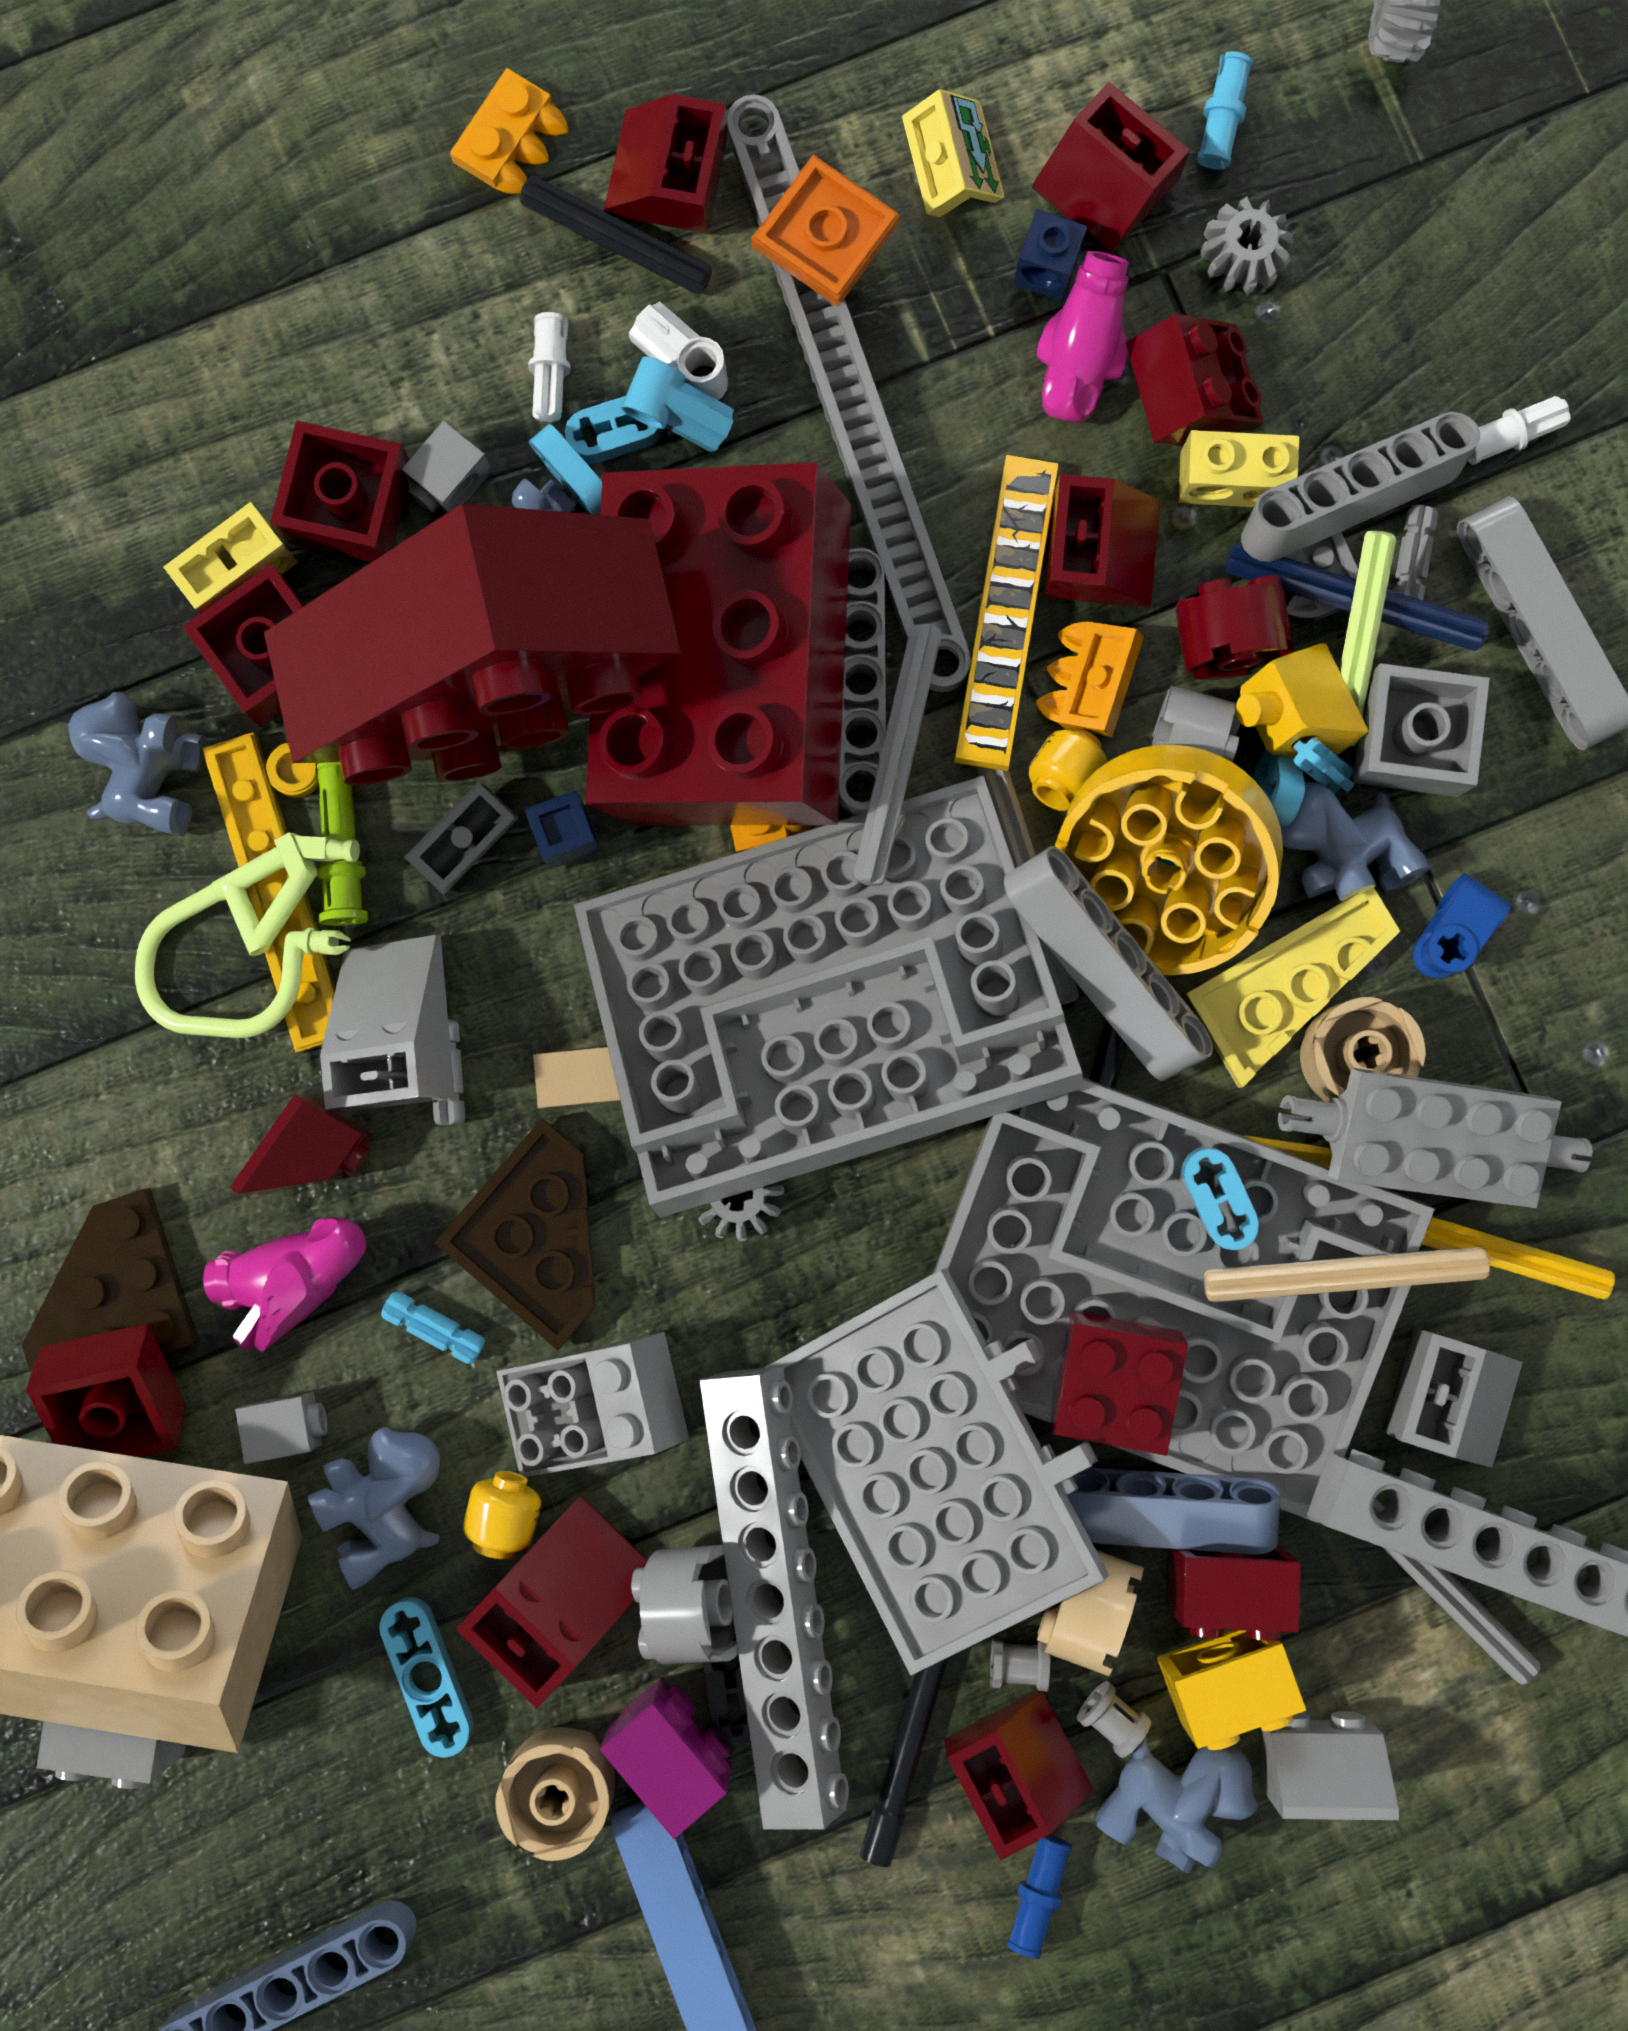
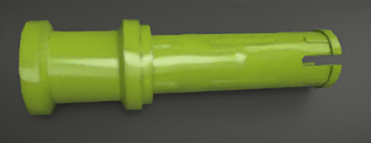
(339, 878)

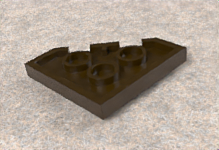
(532, 1235)
(115, 1280)

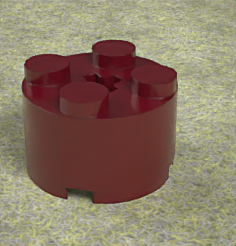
(1233, 627)

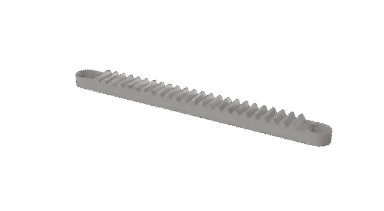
(853, 408)

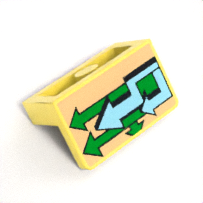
(951, 152)

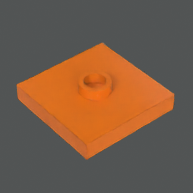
(825, 230)

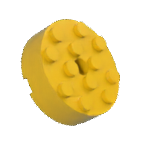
(1205, 821)

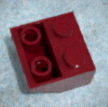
(669, 162)
(1111, 168)
(1194, 378)
(1101, 542)
(1018, 1773)

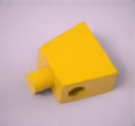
(1301, 700)

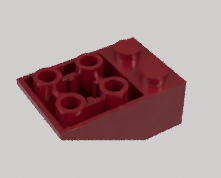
(555, 1602)

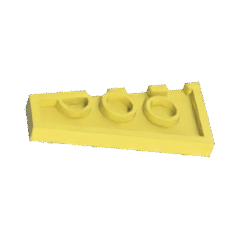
(1277, 990)

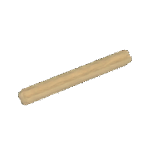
(1346, 1274)

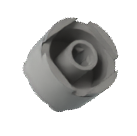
(1197, 722)
(685, 1606)

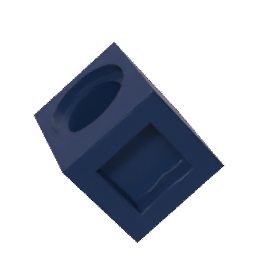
(1049, 255)
(563, 829)

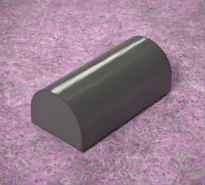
(461, 837)

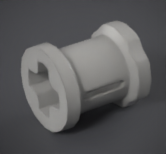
(1019, 1664)
(1114, 1719)

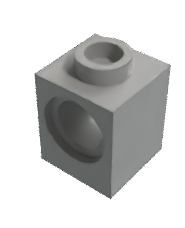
(445, 470)
(281, 1427)

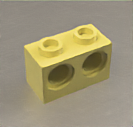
(1234, 466)
(228, 558)

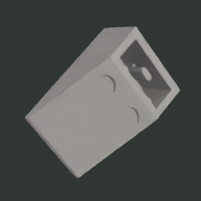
(388, 1028)
(593, 1406)

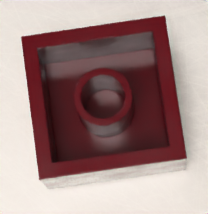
(341, 492)
(235, 643)
(1119, 1383)
(108, 1393)
(1234, 1592)

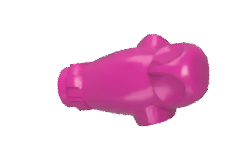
(1085, 339)
(284, 1278)

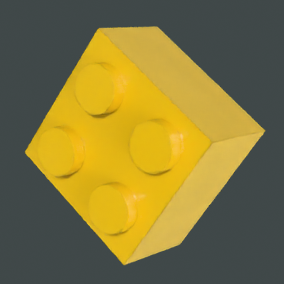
(1231, 1688)

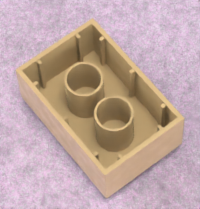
(138, 1591)

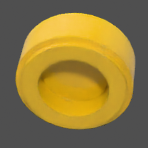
(291, 778)

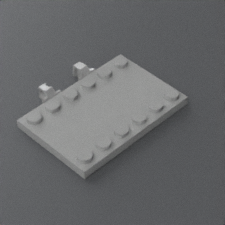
(938, 1472)

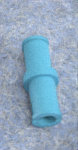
(1225, 110)

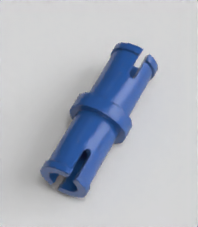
(1039, 1896)

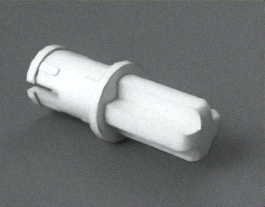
(549, 365)
(1519, 427)

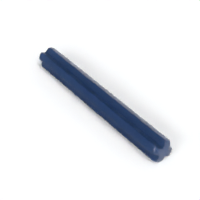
(1338, 592)

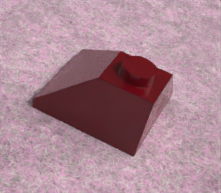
(304, 1149)

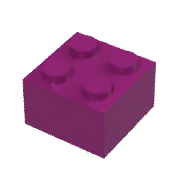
(668, 1756)

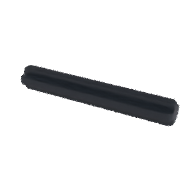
(615, 235)

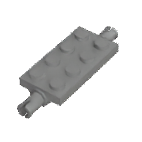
(1439, 1137)

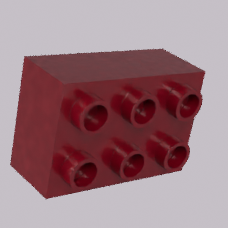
(759, 607)
(472, 642)

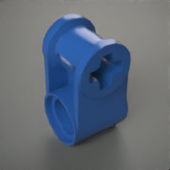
(1462, 921)

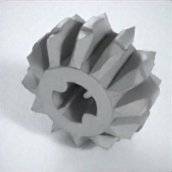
(1402, 28)
(1251, 228)
(750, 1212)

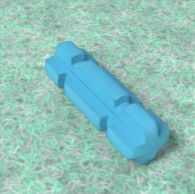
(1323, 765)
(433, 1327)

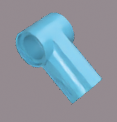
(665, 400)

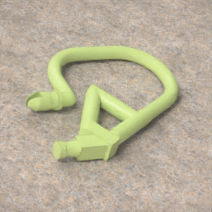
(297, 856)

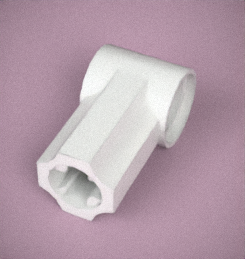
(670, 340)

